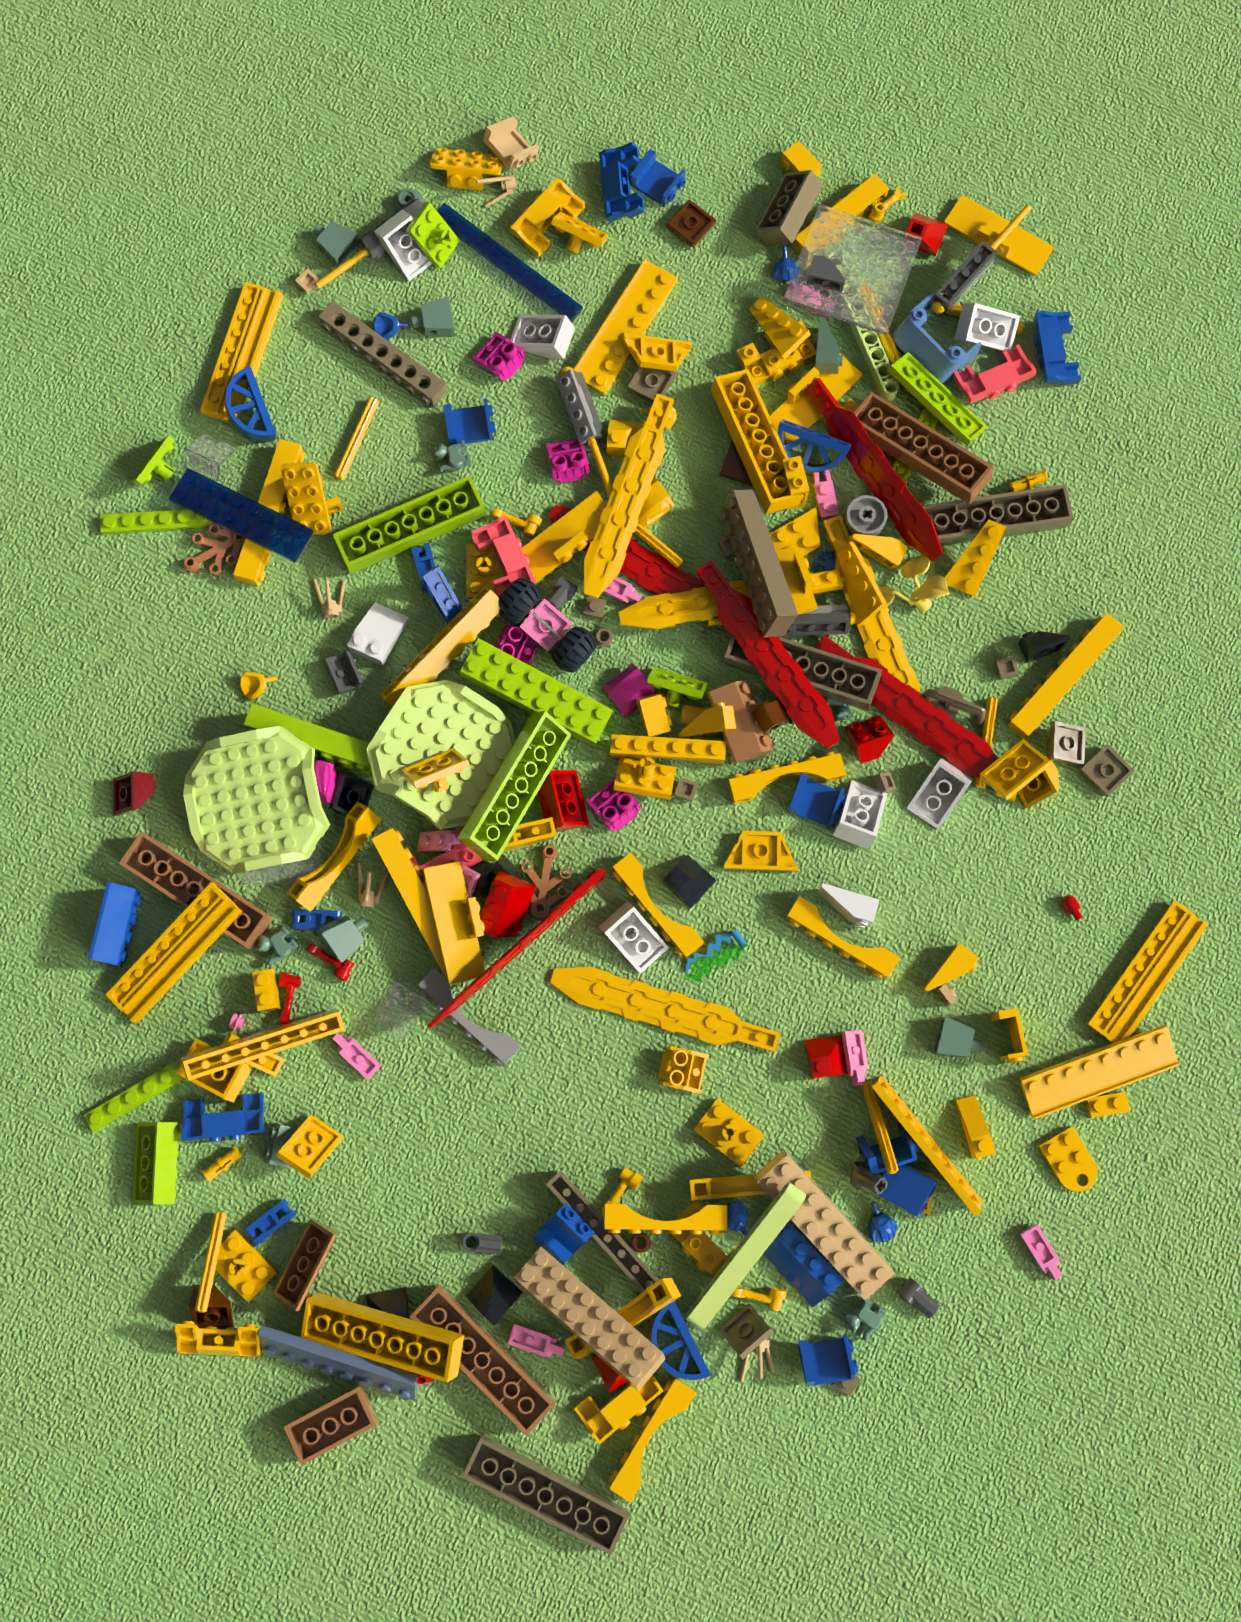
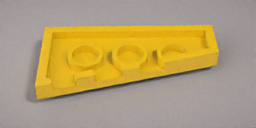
(778, 326)
(973, 563)
(861, 586)

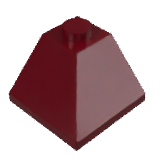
(131, 791)

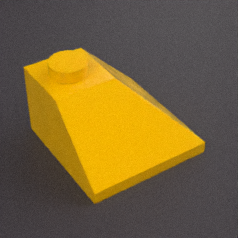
(619, 435)
(1041, 786)

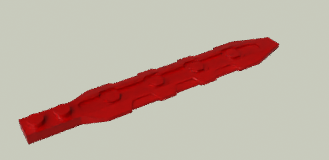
(872, 467)
(645, 567)
(774, 663)
(923, 719)
(580, 891)

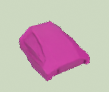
(500, 357)
(568, 460)
(516, 643)
(628, 687)
(325, 780)
(614, 806)

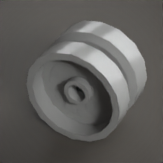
(865, 516)

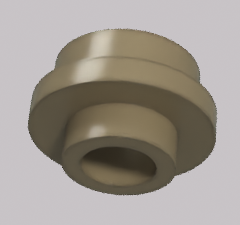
(603, 632)

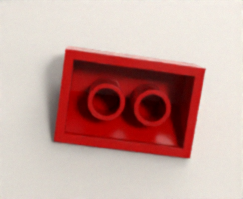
(563, 800)
(506, 905)

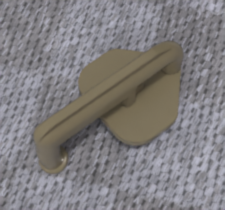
(951, 701)

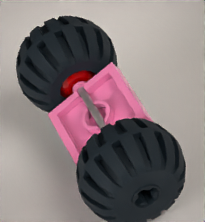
(546, 625)

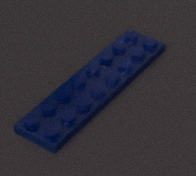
(241, 515)

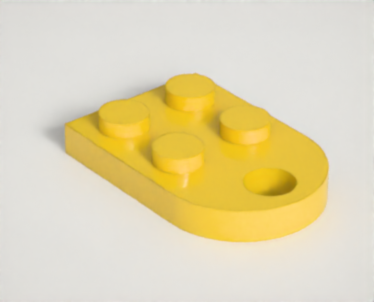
(1068, 1159)

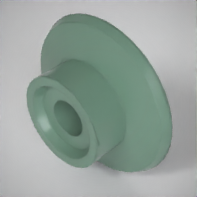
(400, 198)

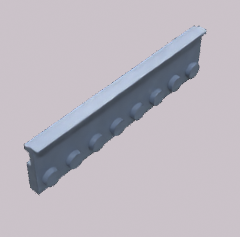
(339, 1363)

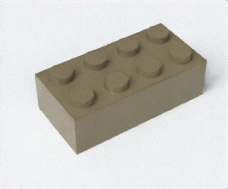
(788, 207)

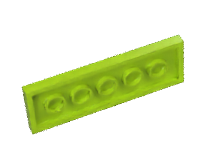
(937, 398)

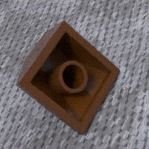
(218, 1313)

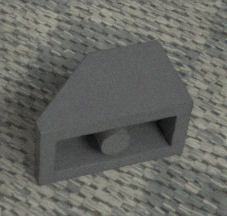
(825, 274)

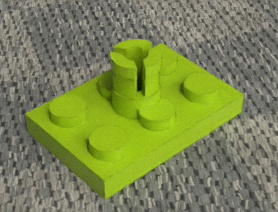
(432, 235)
(155, 463)
(676, 685)

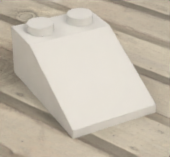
(401, 246)
(986, 325)
(543, 335)
(377, 634)
(939, 793)
(860, 815)
(851, 905)
(633, 937)

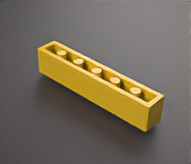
(857, 202)

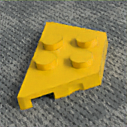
(657, 352)
(800, 533)
(761, 852)

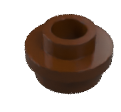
(640, 1249)

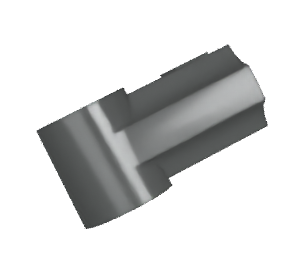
(562, 591)
(862, 1178)
(485, 1243)
(914, 1294)

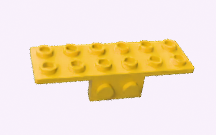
(984, 225)
(800, 408)
(564, 537)
(455, 922)

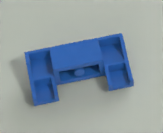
(223, 1124)

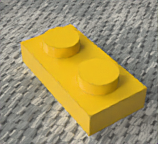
(1107, 1104)

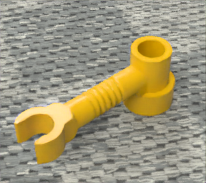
(877, 213)
(530, 524)
(628, 1179)
(774, 1298)

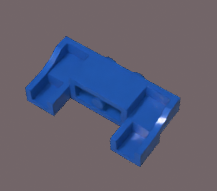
(615, 182)
(1051, 350)

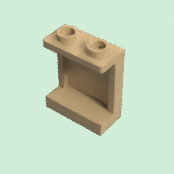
(509, 144)

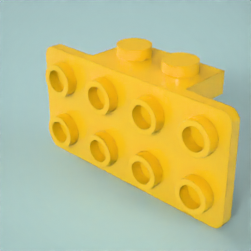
(465, 167)
(306, 496)
(798, 579)

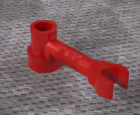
(342, 970)
(290, 982)

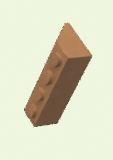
(747, 740)
(305, 1264)

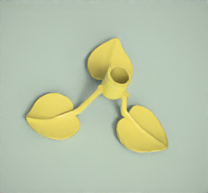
(931, 588)

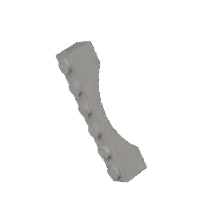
(499, 1044)

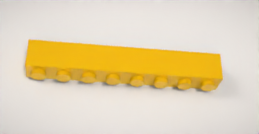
(273, 495)
(446, 645)
(1065, 676)
(410, 887)
(262, 1044)

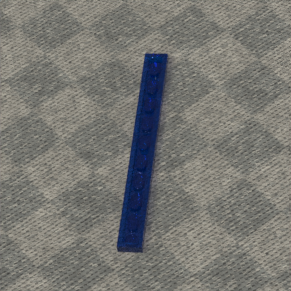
(510, 264)

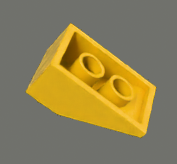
(223, 1083)

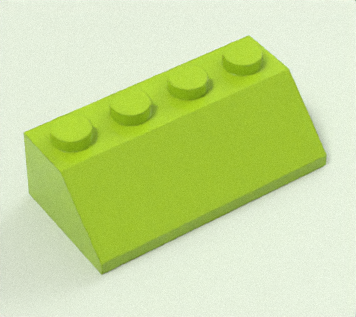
(155, 1163)

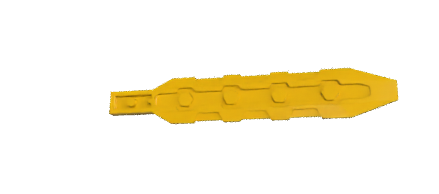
(626, 500)
(699, 604)
(877, 633)
(659, 1007)

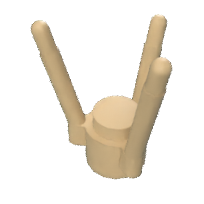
(507, 183)
(330, 609)
(366, 897)
(761, 1348)

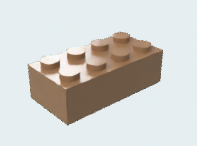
(331, 1424)

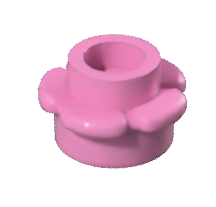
(236, 1022)

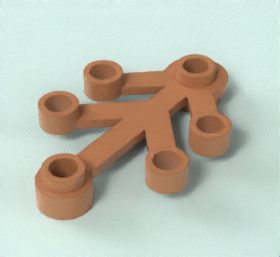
(219, 549)
(544, 884)

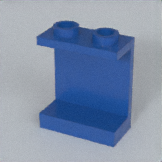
(656, 179)
(469, 423)
(816, 801)
(903, 1148)
(909, 1189)
(564, 1234)
(827, 1361)

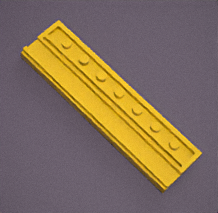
(629, 315)
(242, 347)
(174, 952)
(1147, 973)
(1099, 1071)
(928, 1145)

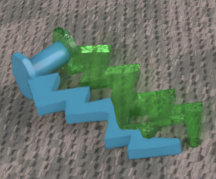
(736, 955)

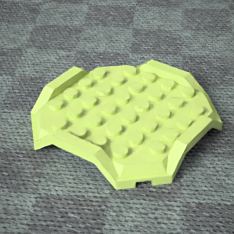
(431, 721)
(255, 800)

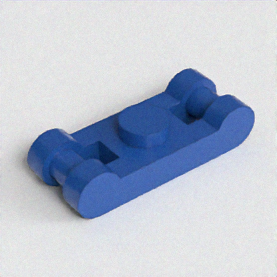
(424, 563)
(314, 919)
(269, 1222)

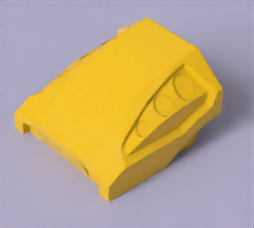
(656, 505)
(682, 1069)

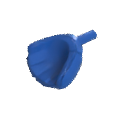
(784, 267)
(387, 325)
(736, 1217)
(881, 1226)

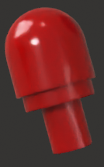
(1071, 906)

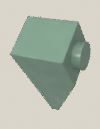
(827, 352)

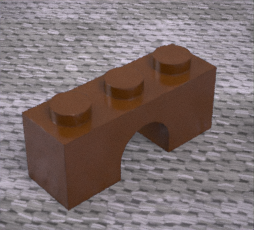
(771, 715)

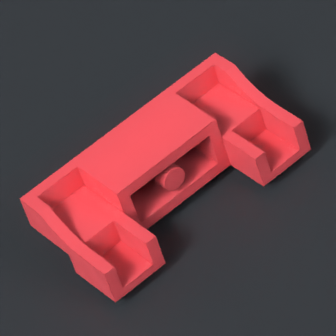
(995, 380)
(507, 551)
(459, 853)

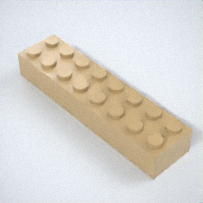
(827, 1227)
(590, 1318)

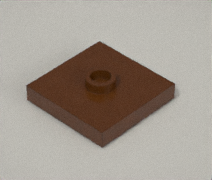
(691, 223)
(734, 468)

